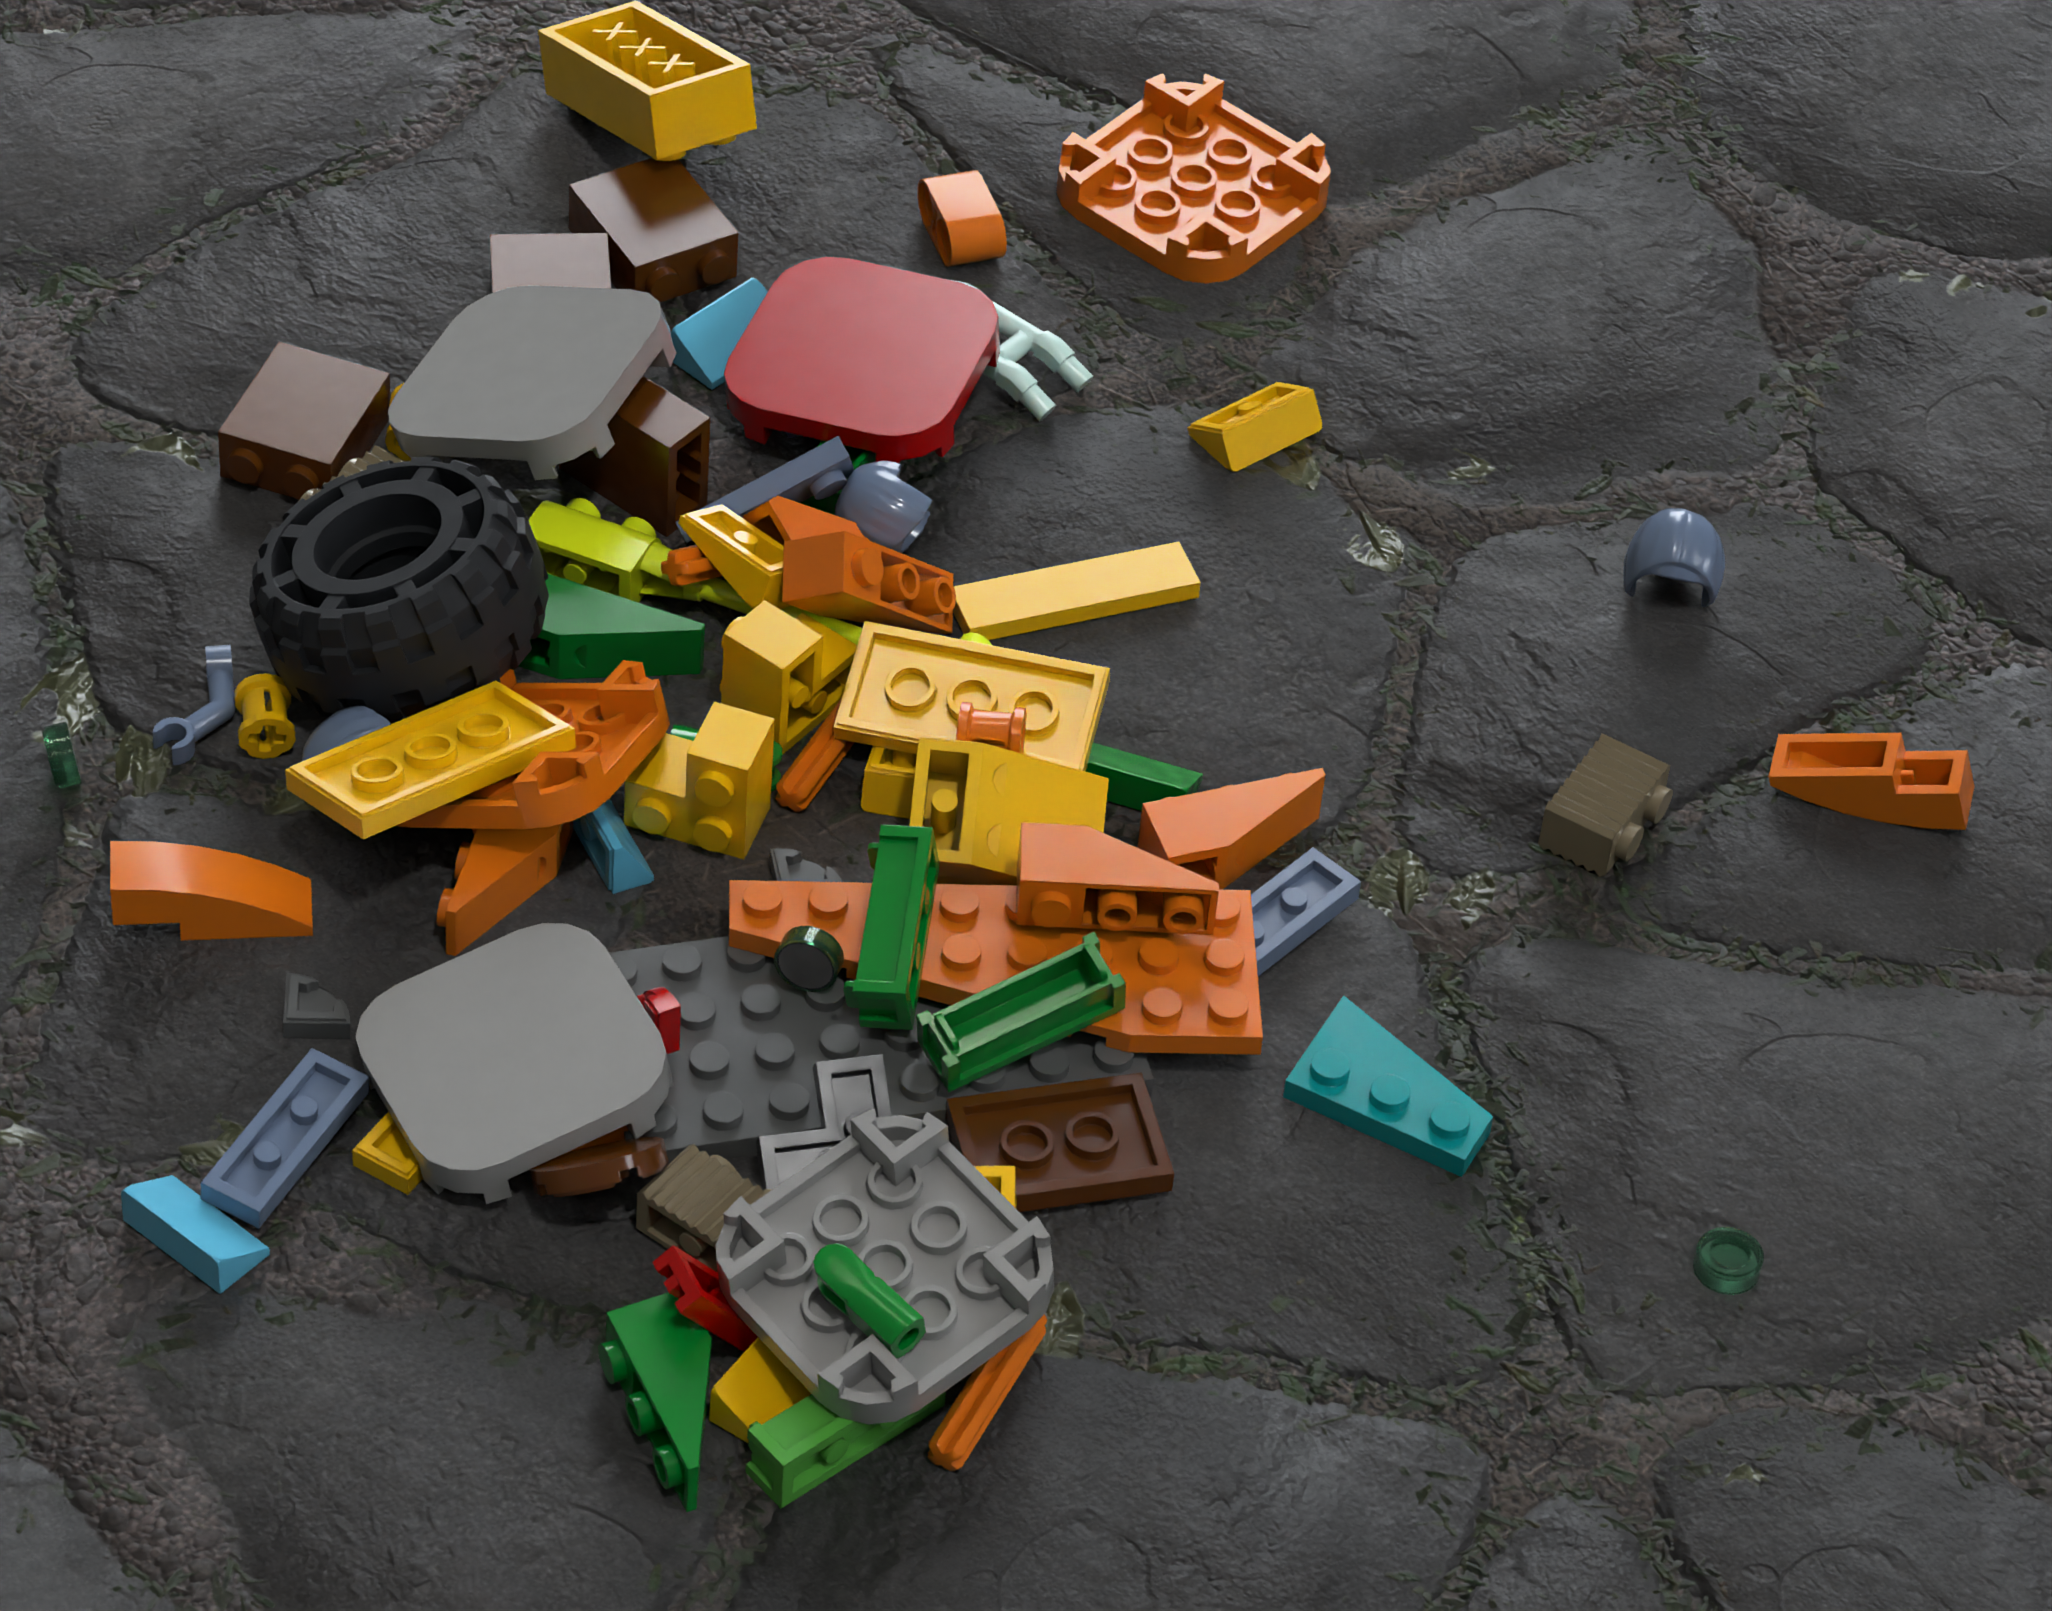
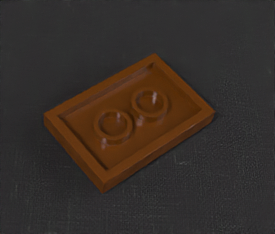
(1067, 1140)

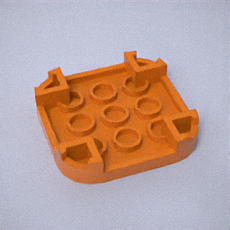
(1193, 182)
(614, 733)

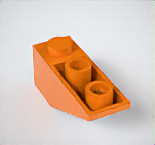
(866, 581)
(1233, 826)
(497, 877)
(1098, 882)

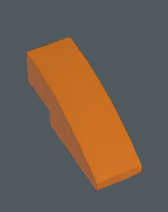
(1875, 778)
(207, 892)

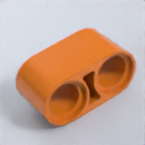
(962, 218)

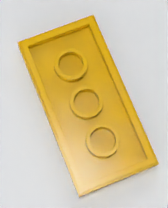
(915, 682)
(428, 759)

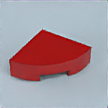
(665, 1014)

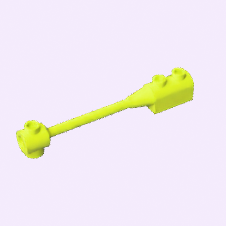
(629, 560)

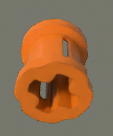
(992, 727)

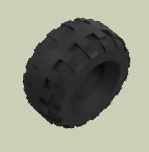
(399, 588)

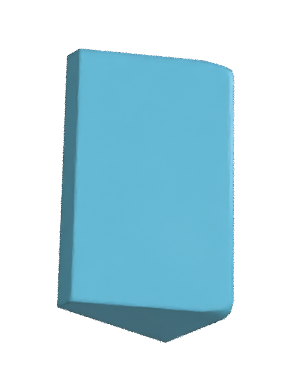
(712, 333)
(612, 849)
(192, 1231)

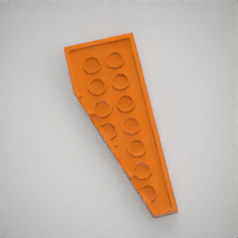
(1179, 987)

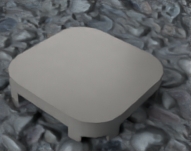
(531, 375)
(513, 1057)
(922, 1227)

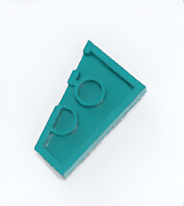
(1387, 1091)

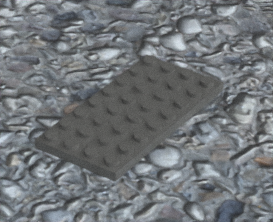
(756, 1038)

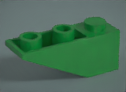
(594, 631)
(666, 1382)

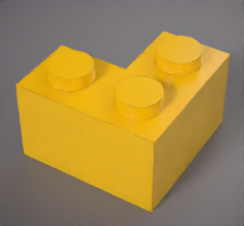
(784, 669)
(707, 788)

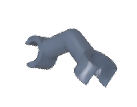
(209, 717)

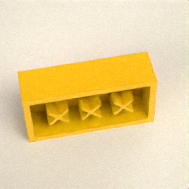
(648, 80)

